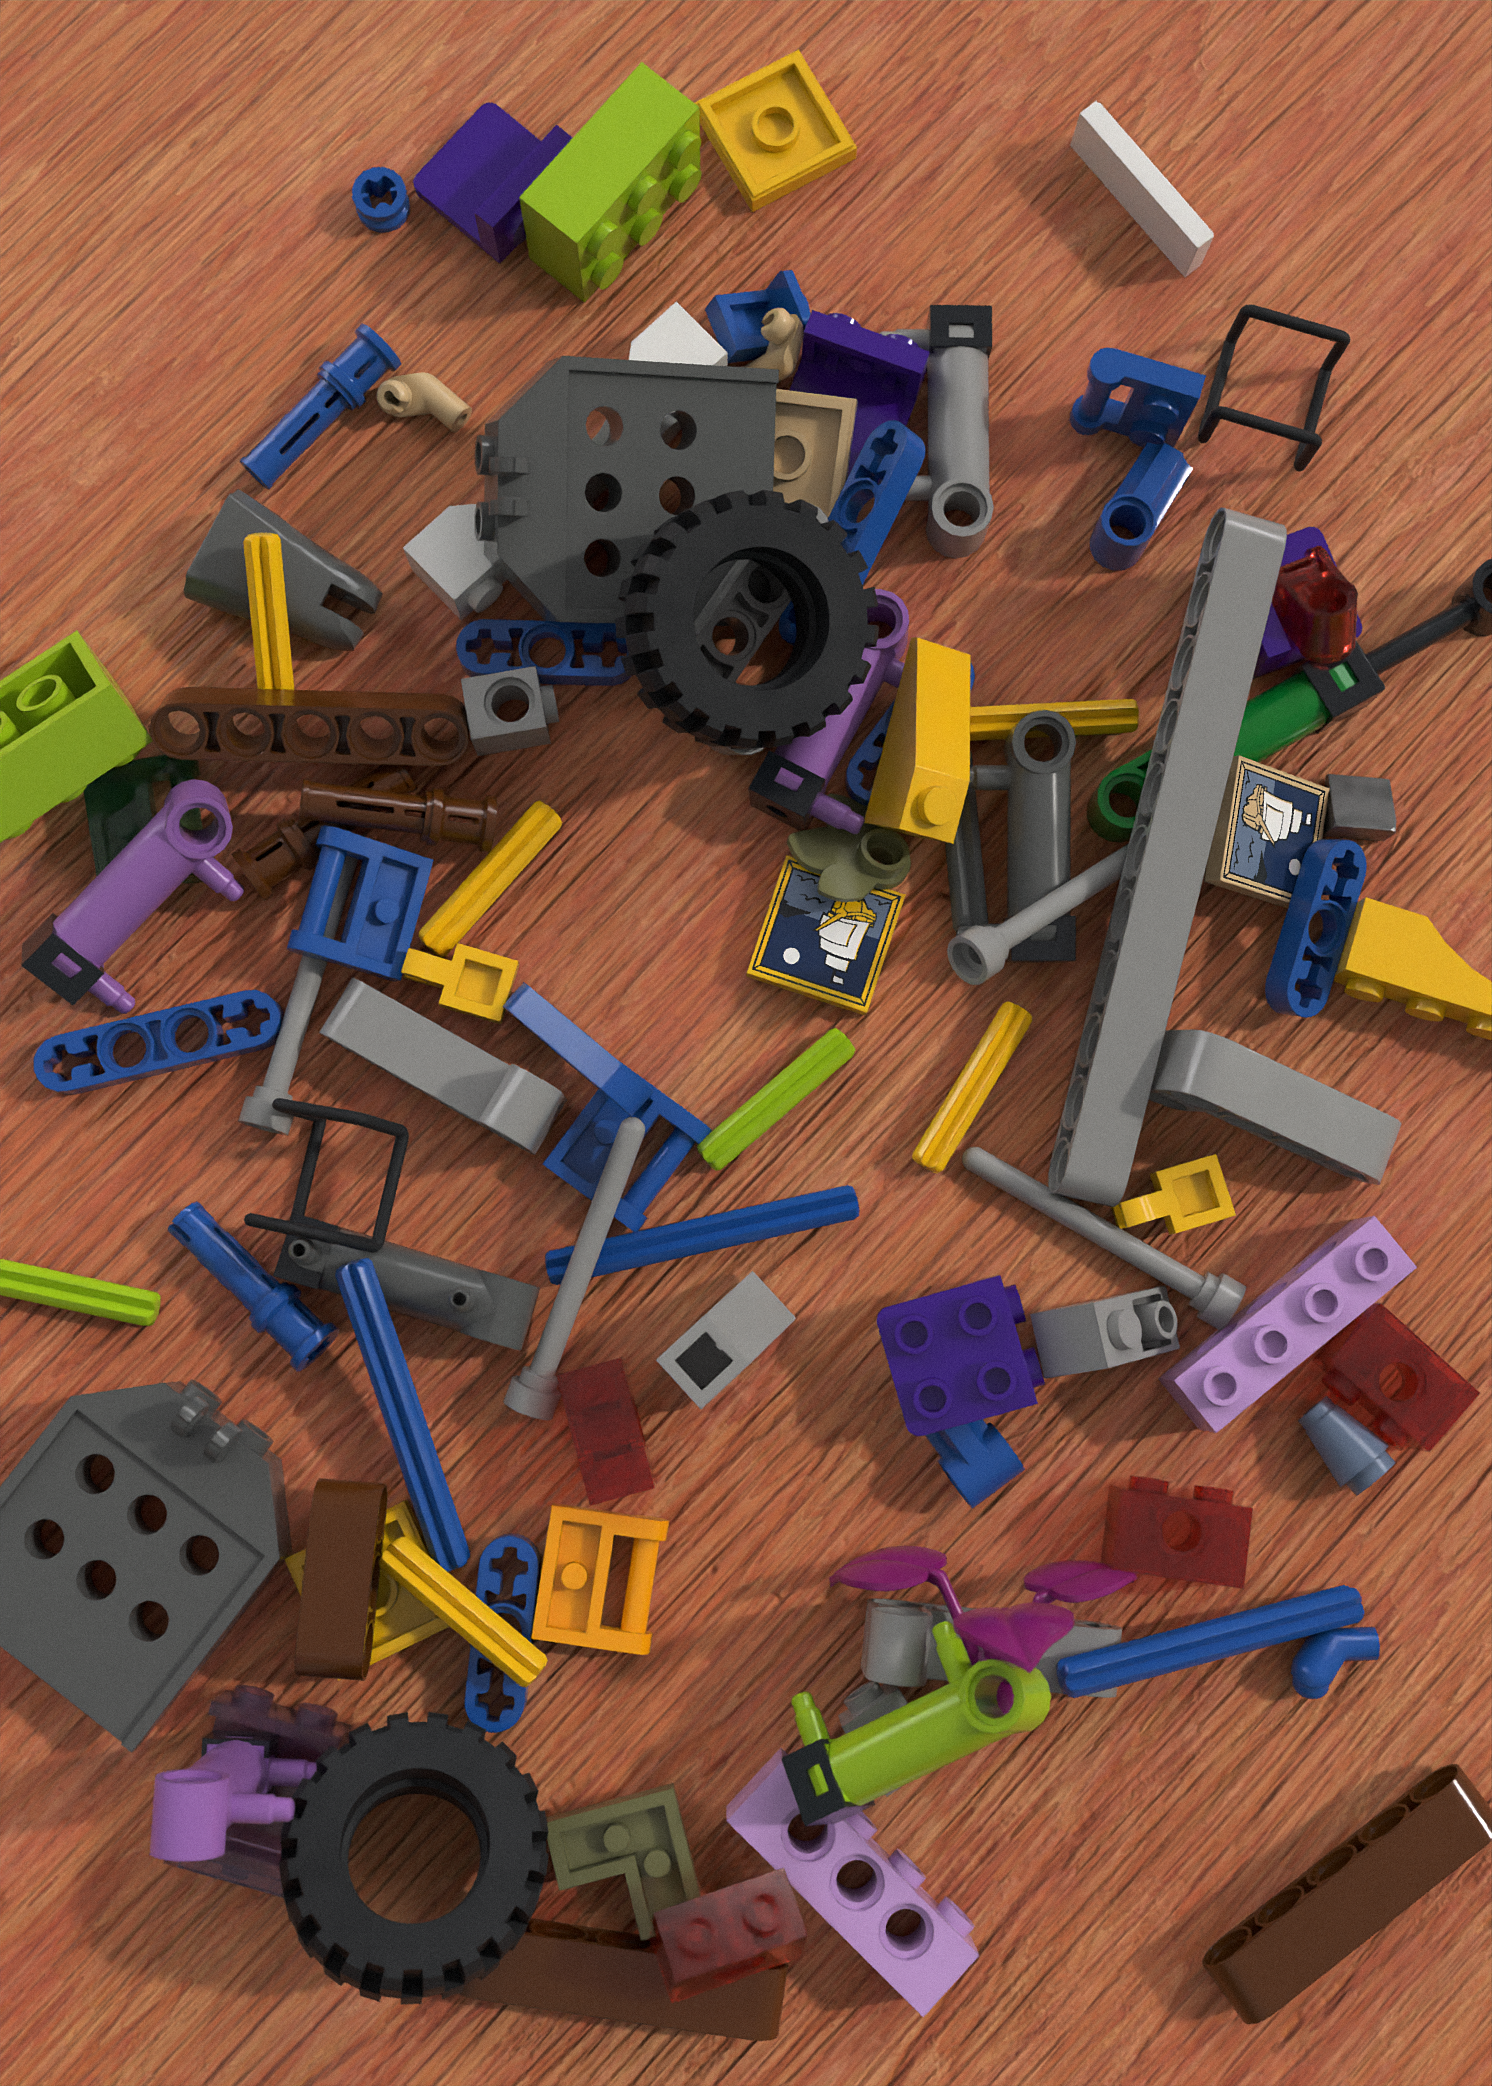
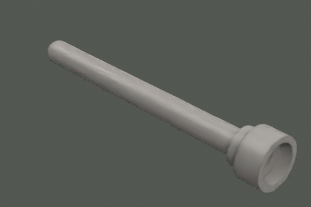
(983, 950)
(258, 1109)
(1211, 1295)
(535, 1389)

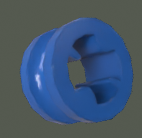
(377, 182)

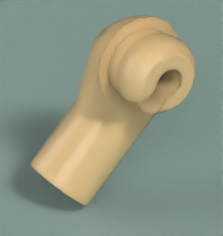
(785, 340)
(423, 395)

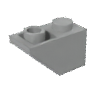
(1105, 1332)
(726, 1340)

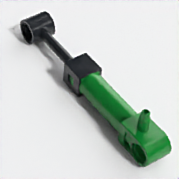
(1310, 699)

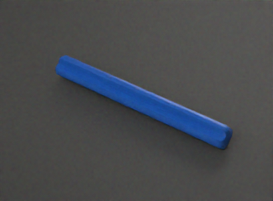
(715, 1232)
(402, 1413)
(1209, 1641)

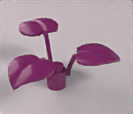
(1005, 1633)

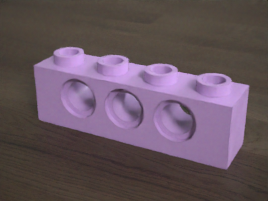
(1287, 1323)
(916, 1964)

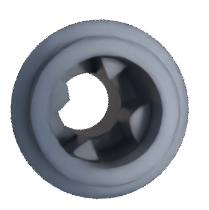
(1346, 1446)

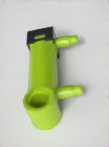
(847, 1773)

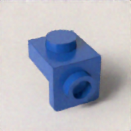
(739, 316)

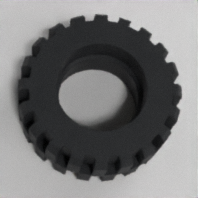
(826, 603)
(393, 1762)

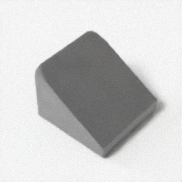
(1359, 808)

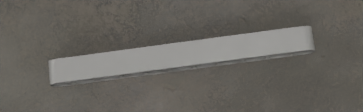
(1166, 857)

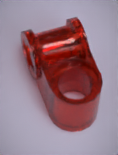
(1317, 606)

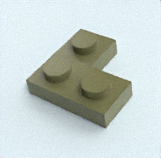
(630, 1836)

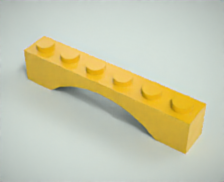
(1408, 961)

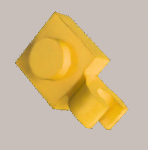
(471, 983)
(1183, 1195)

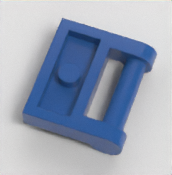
(1155, 407)
(380, 911)
(588, 1142)

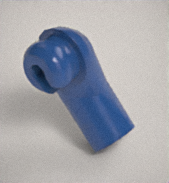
(1324, 1654)

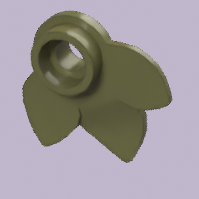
(849, 859)

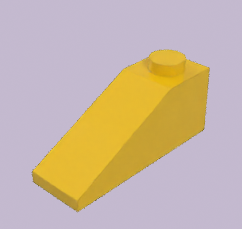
(926, 747)

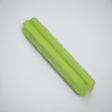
(776, 1099)
(78, 1293)

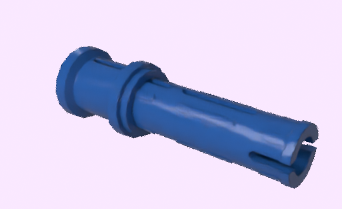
(340, 387)
(272, 1305)

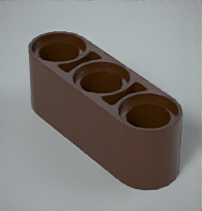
(341, 1579)

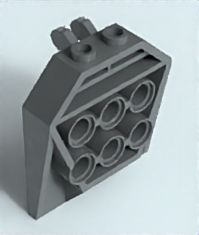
(542, 458)
(214, 1484)

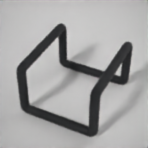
(1309, 440)
(319, 1115)

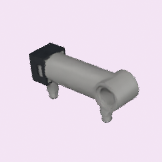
(957, 425)

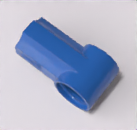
(1139, 505)
(975, 1459)

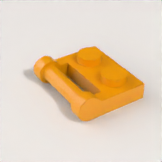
(577, 1578)

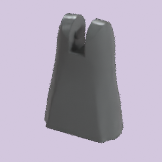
(310, 574)

